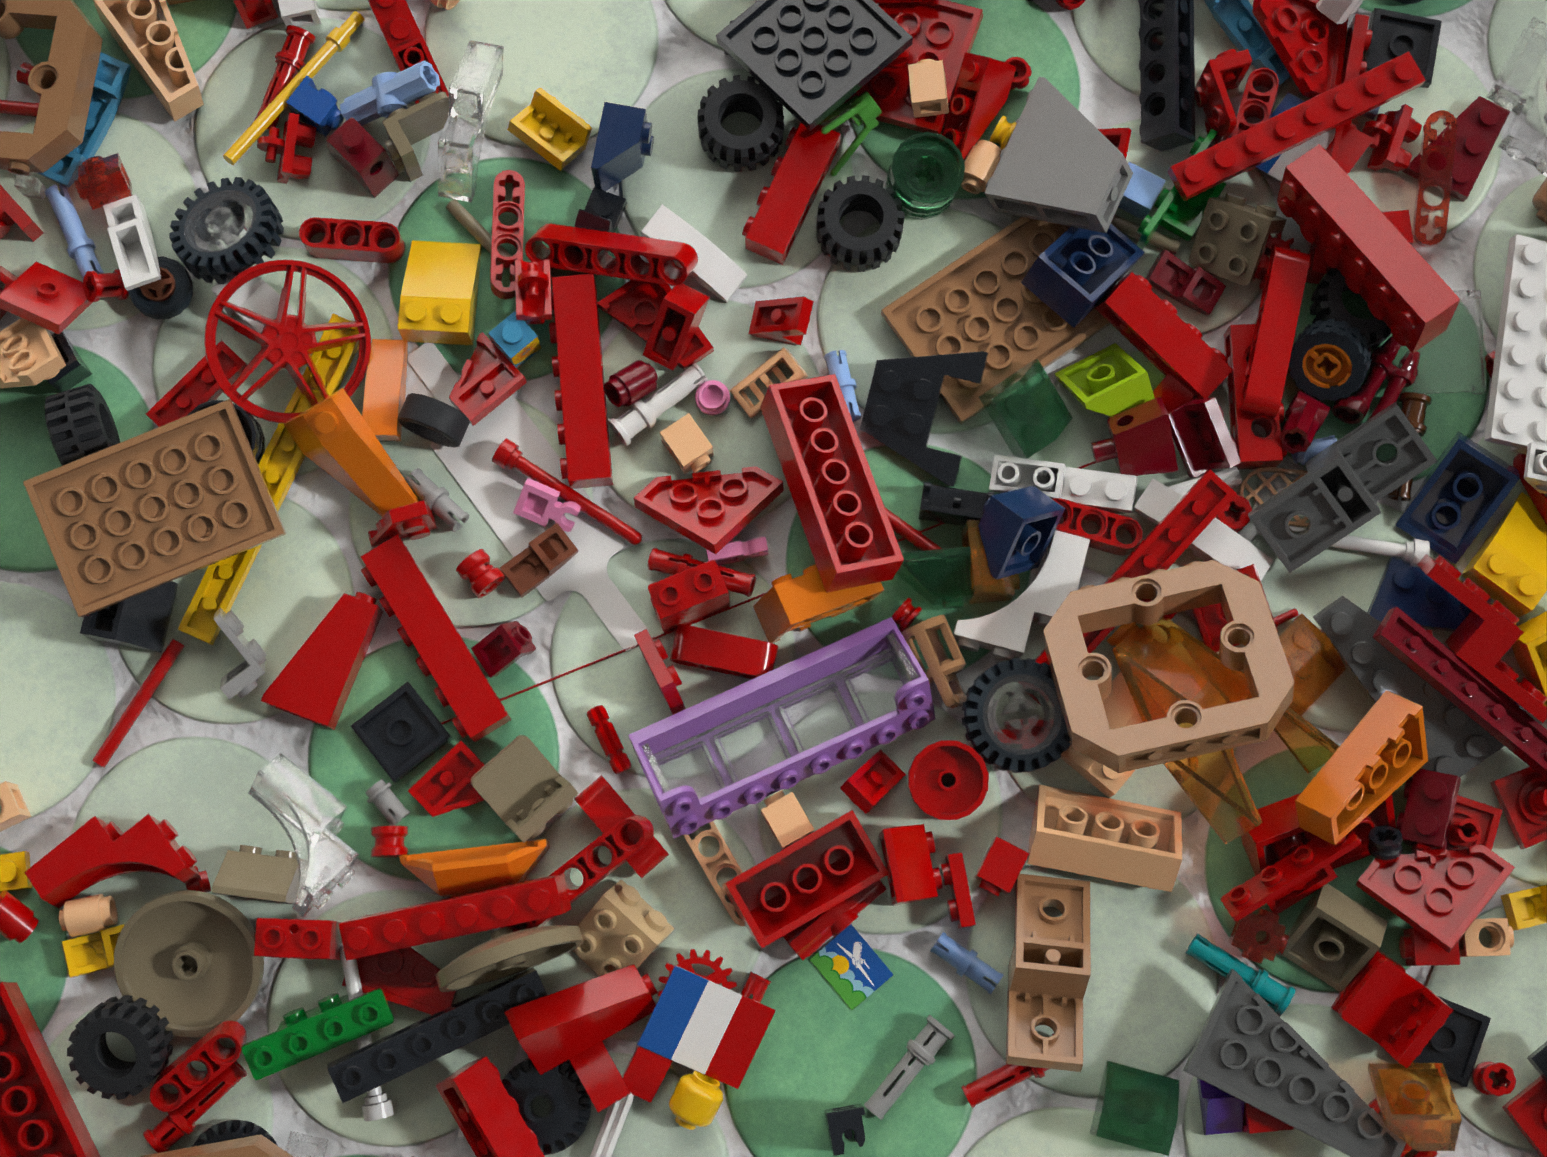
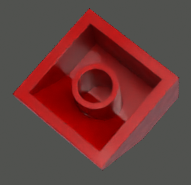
(909, 864)

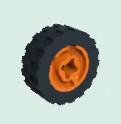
(1330, 360)

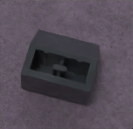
(136, 621)

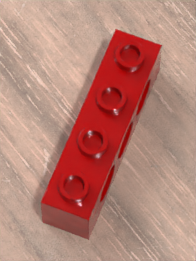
(1252, 450)

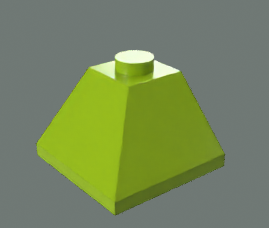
(1107, 381)

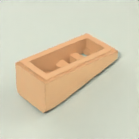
(761, 373)

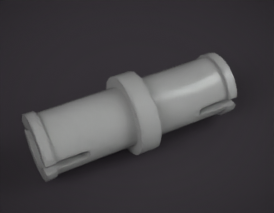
(437, 500)

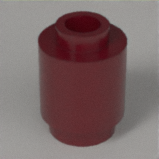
(631, 384)

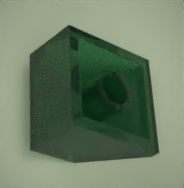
(1027, 410)
(1136, 1108)

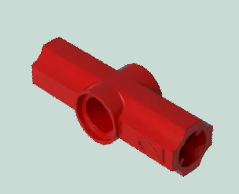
(814, 933)

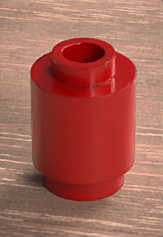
(15, 918)

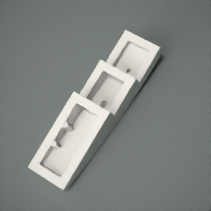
(1214, 543)

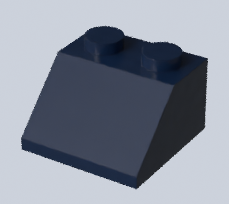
(620, 144)
(1018, 530)

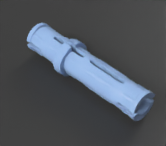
(79, 245)

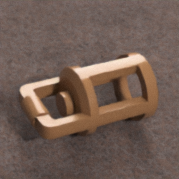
(940, 668)

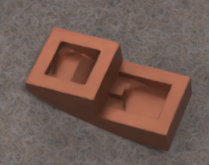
(540, 560)

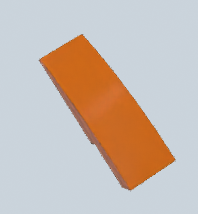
(385, 388)

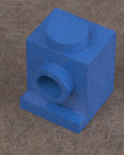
(315, 107)

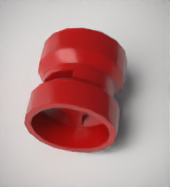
(482, 576)

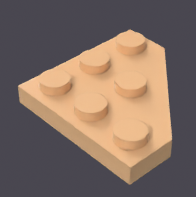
(27, 355)

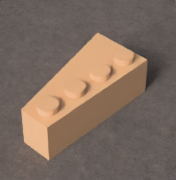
(155, 49)

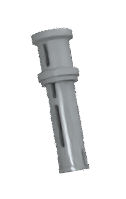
(920, 1048)

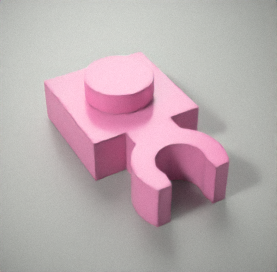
(540, 505)
(738, 551)

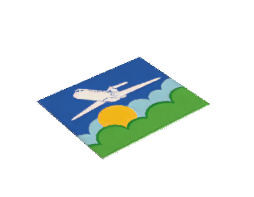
(851, 967)

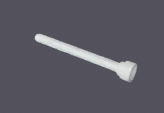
(1409, 552)
(376, 1101)

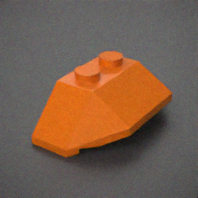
(476, 868)

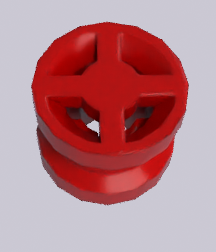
(1229, 516)
(389, 841)

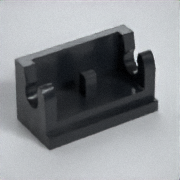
(951, 504)
(841, 1121)

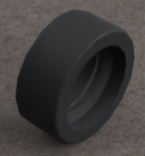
(433, 420)

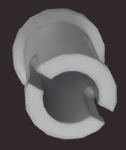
(387, 802)

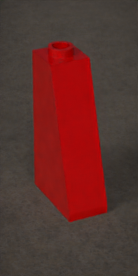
(327, 664)
(581, 1016)

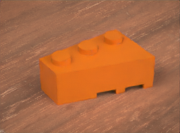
(803, 600)

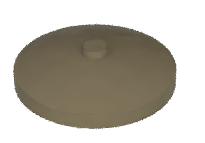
(508, 954)
(189, 960)

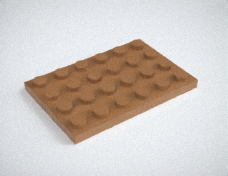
(986, 308)
(154, 508)

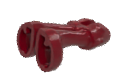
(1355, 407)

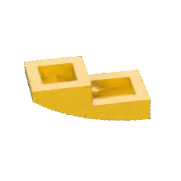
(1526, 907)
(91, 952)

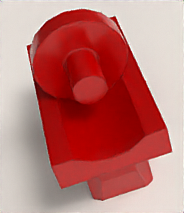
(293, 134)
(1388, 134)
(533, 291)

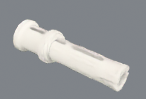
(645, 412)

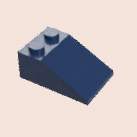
(1081, 270)
(1458, 497)

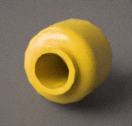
(696, 1100)

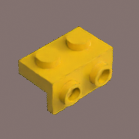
(551, 129)

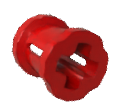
(104, 286)
(1485, 1084)

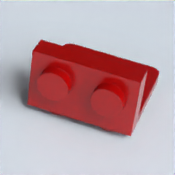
(1211, 90)
(1395, 1011)

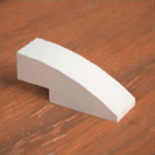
(132, 242)
(714, 268)

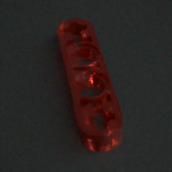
(1438, 179)

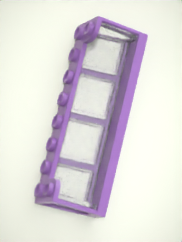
(783, 727)

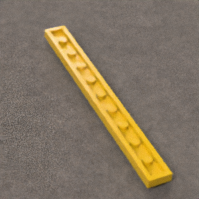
(279, 468)

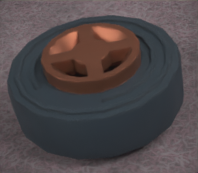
(150, 297)

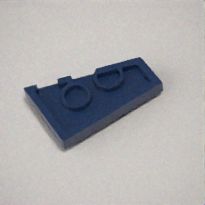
(1417, 597)

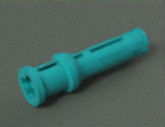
(1220, 961)

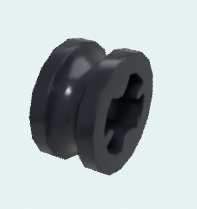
(1385, 842)

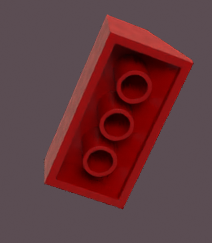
(1281, 834)
(805, 879)

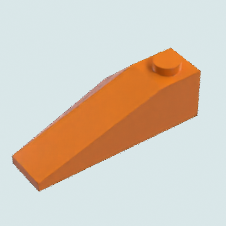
(348, 450)

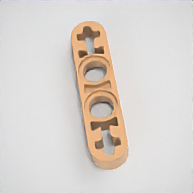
(714, 864)

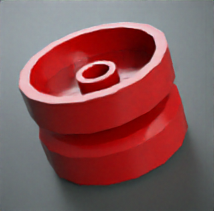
(952, 801)

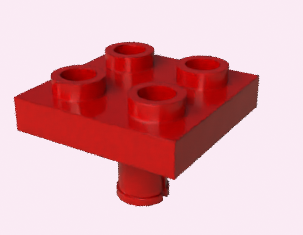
(1524, 805)
(1471, 826)

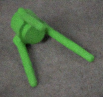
(861, 110)

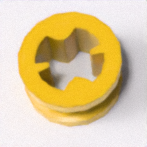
(1002, 132)

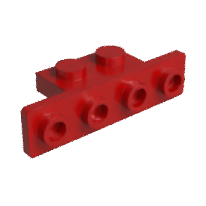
(1289, 878)

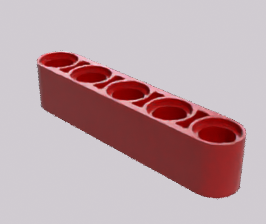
(625, 248)
(1274, 332)
(590, 865)

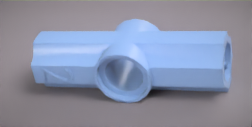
(390, 92)

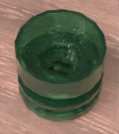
(932, 158)

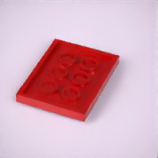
(938, 33)

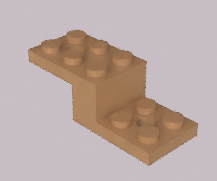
(1048, 973)

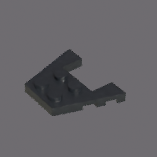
(905, 403)

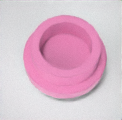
(712, 397)

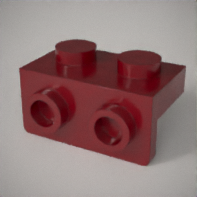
(1202, 436)
(1429, 808)

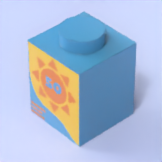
(515, 340)

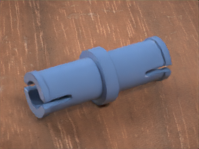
(966, 963)

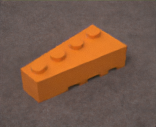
(1365, 768)

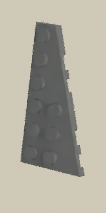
(1452, 737)
(1273, 1069)

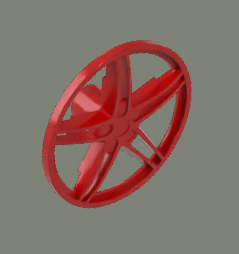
(287, 339)

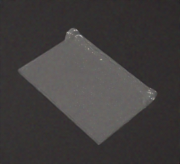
(1455, 357)

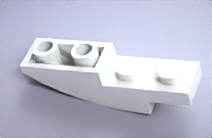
(1056, 480)

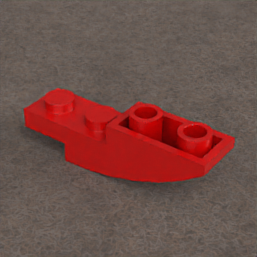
(403, 36)

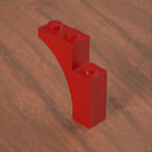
(103, 852)

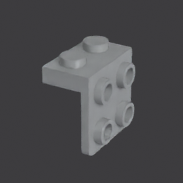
(244, 676)

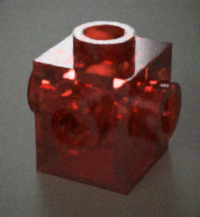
(103, 180)
(1246, 929)

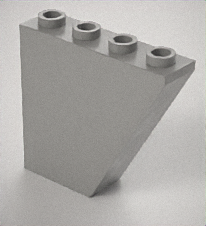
(1058, 166)

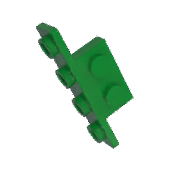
(1178, 215)
(317, 1031)

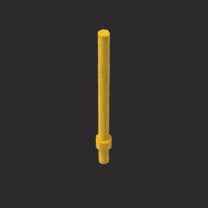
(336, 41)

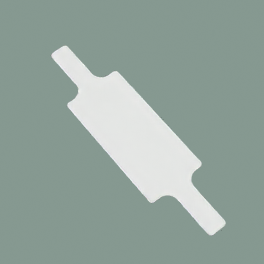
(498, 490)

